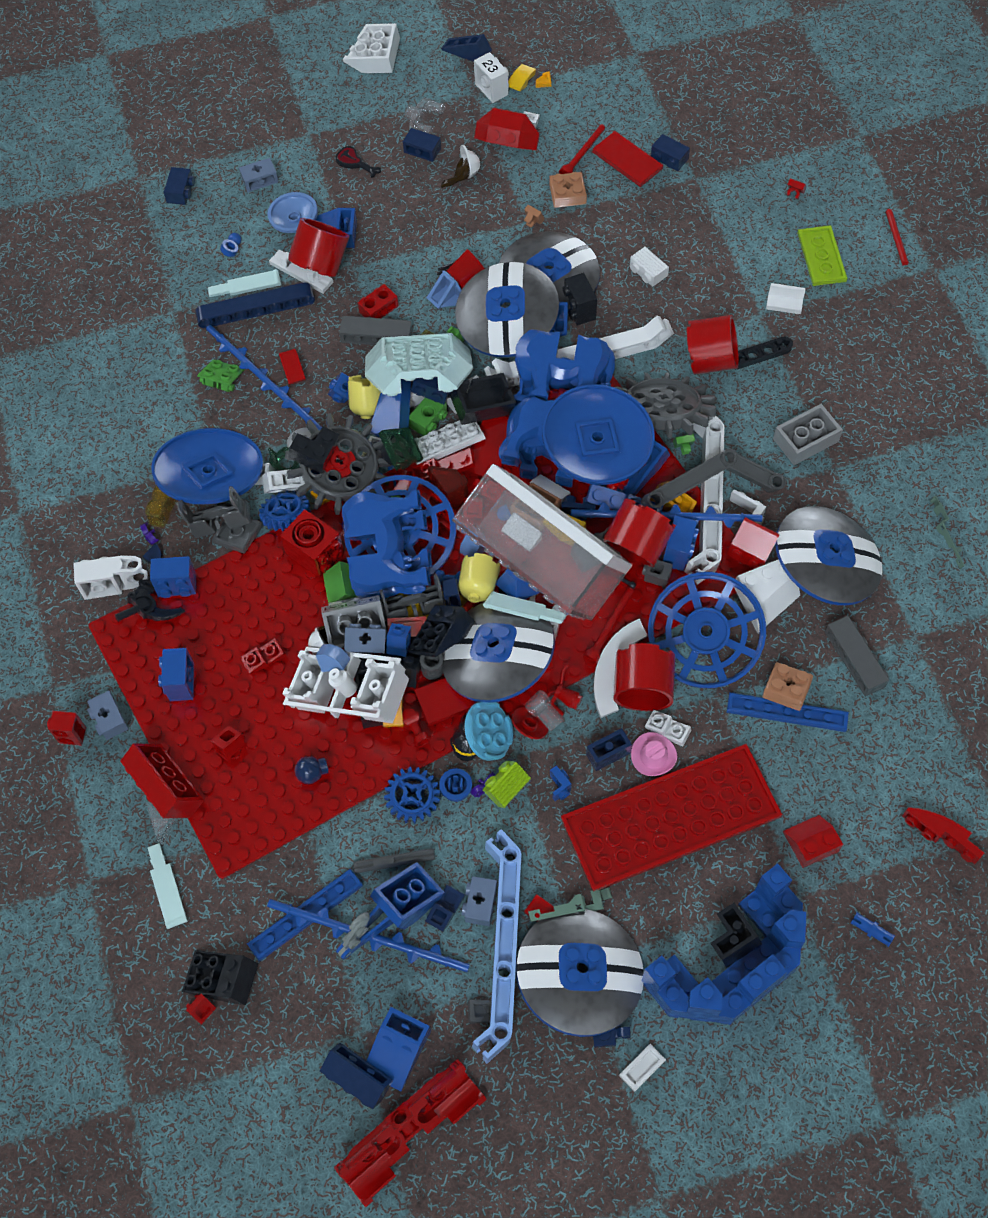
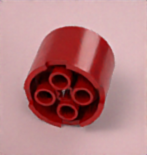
(318, 247)
(713, 344)
(639, 532)
(644, 677)

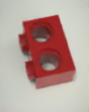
(378, 303)
(66, 727)

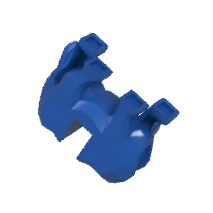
(541, 369)
(525, 440)
(389, 569)

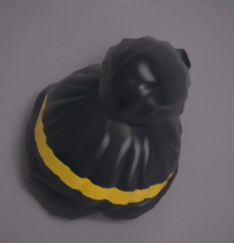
(460, 745)

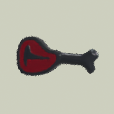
(348, 158)

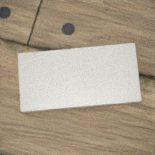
(448, 440)

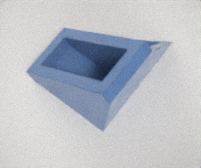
(445, 291)

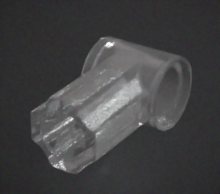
(540, 706)

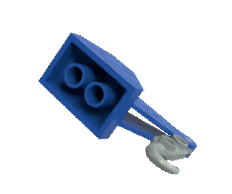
(401, 898)

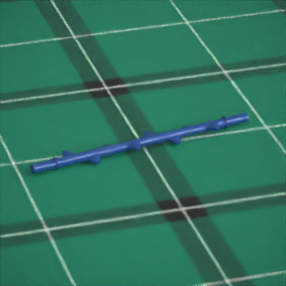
(261, 374)
(709, 515)
(396, 942)

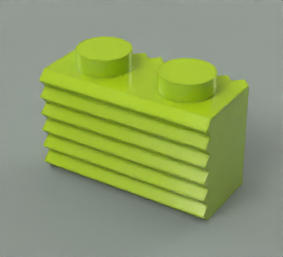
(506, 783)

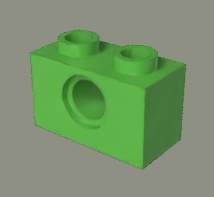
(418, 418)

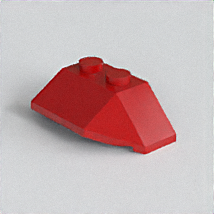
(507, 129)

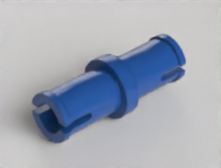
(872, 929)

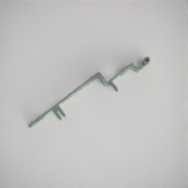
(940, 509)
(569, 908)

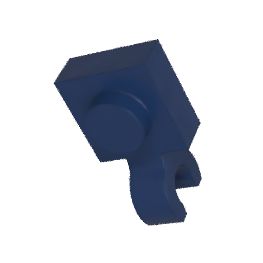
(608, 1039)

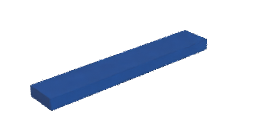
(770, 710)
(287, 927)

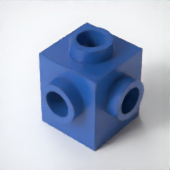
(339, 388)

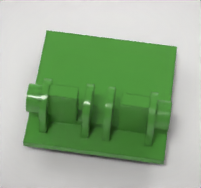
(220, 375)

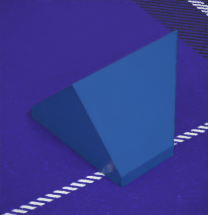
(514, 586)

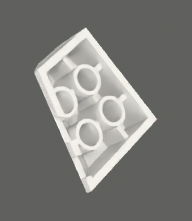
(375, 49)
(771, 588)

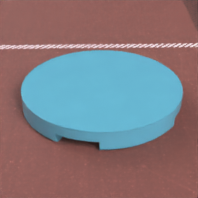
(488, 730)

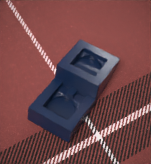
(445, 908)

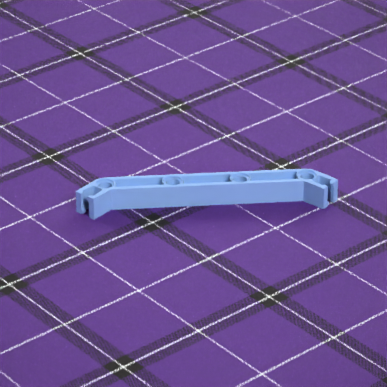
(505, 945)

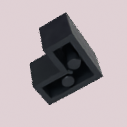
(581, 299)
(314, 453)
(738, 939)

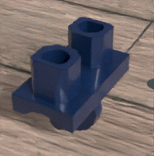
(569, 504)

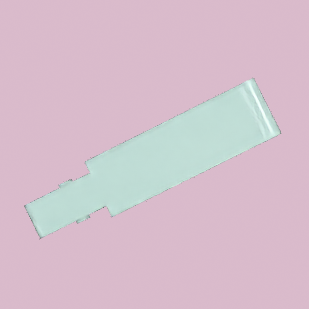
(247, 284)
(522, 608)
(166, 888)

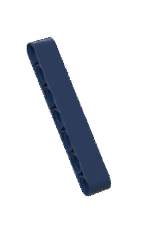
(254, 305)

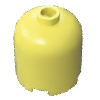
(362, 396)
(478, 577)

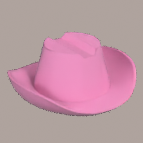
(653, 754)

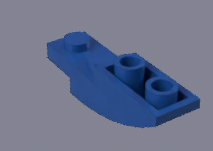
(614, 499)

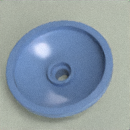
(289, 208)

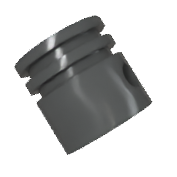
(431, 666)

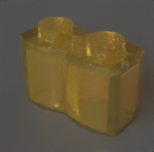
(158, 508)

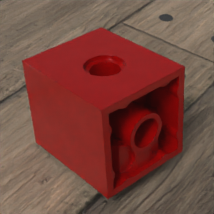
(312, 543)

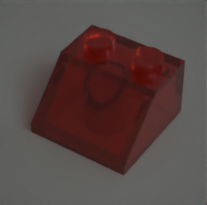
(450, 483)

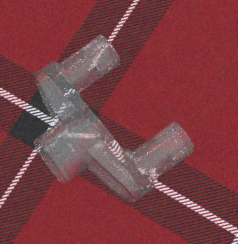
(418, 113)

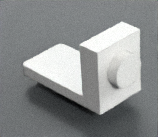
(747, 503)

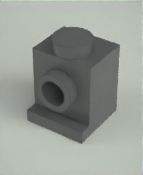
(658, 574)

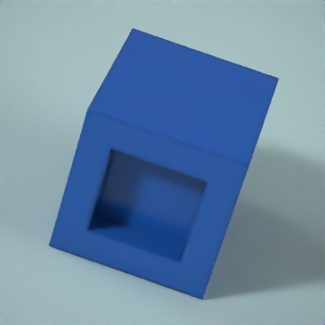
(398, 639)

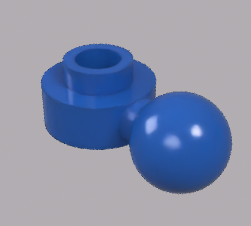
(230, 246)

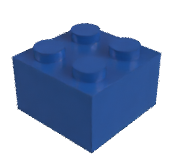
(681, 543)
(173, 576)
(177, 674)

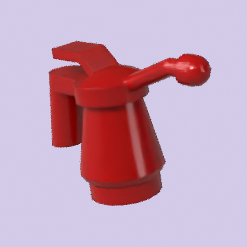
(569, 697)

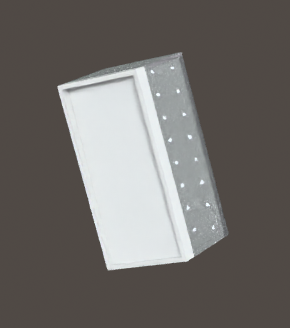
(541, 544)

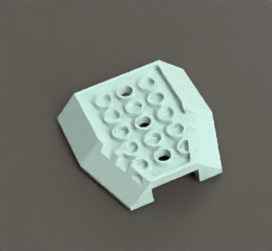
(418, 357)

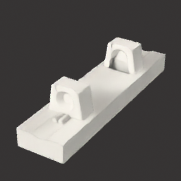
(317, 281)

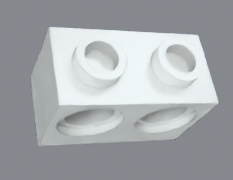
(277, 482)

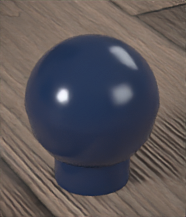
(310, 769)

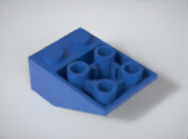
(342, 219)
(398, 1046)

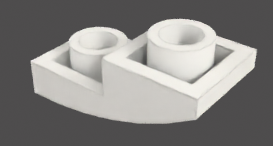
(671, 729)

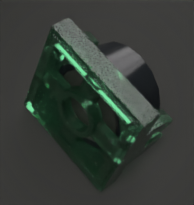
(399, 448)

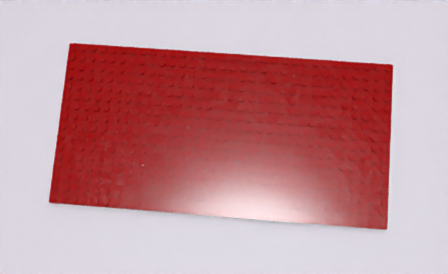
(266, 595)

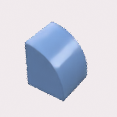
(469, 548)
(332, 657)

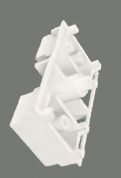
(376, 699)

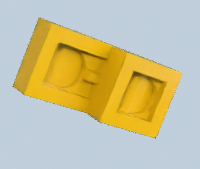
(520, 77)

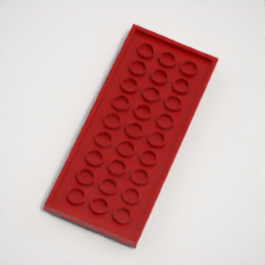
(670, 817)

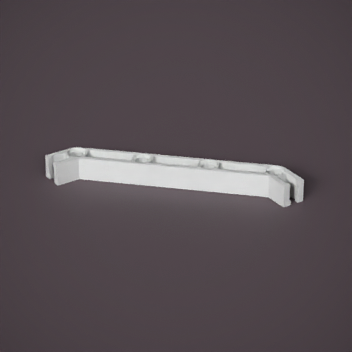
(621, 344)
(711, 495)

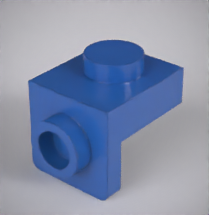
(561, 779)

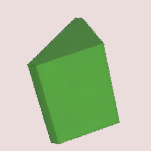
(338, 583)

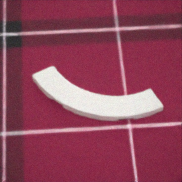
(605, 667)

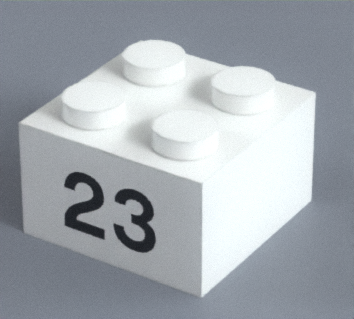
(491, 77)

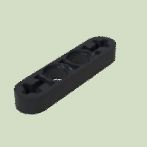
(761, 354)

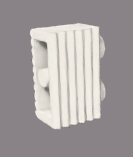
(648, 266)

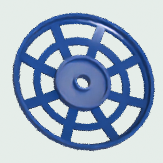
(410, 536)
(716, 621)

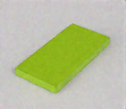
(822, 255)

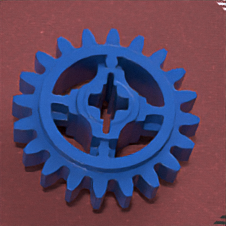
(282, 510)
(423, 808)

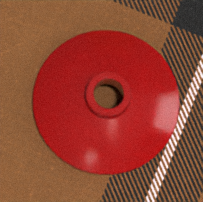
(528, 724)

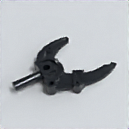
(146, 605)

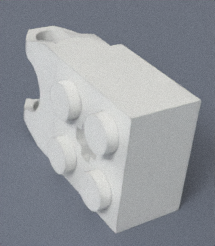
(106, 576)

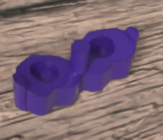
(148, 534)
(477, 790)

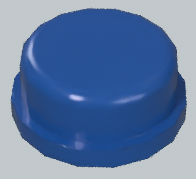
(455, 785)

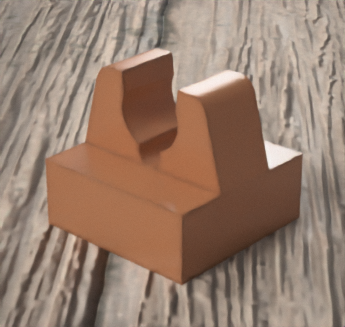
(533, 216)

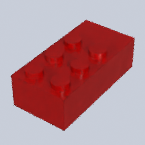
(161, 780)

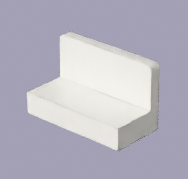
(785, 298)

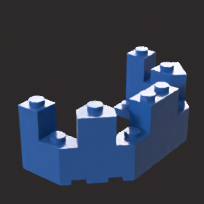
(743, 984)

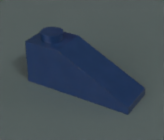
(468, 46)

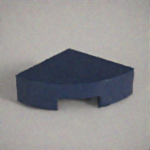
(153, 553)

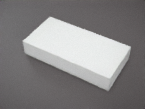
(642, 1067)

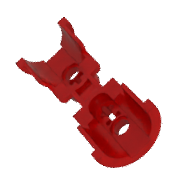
(369, 1165)

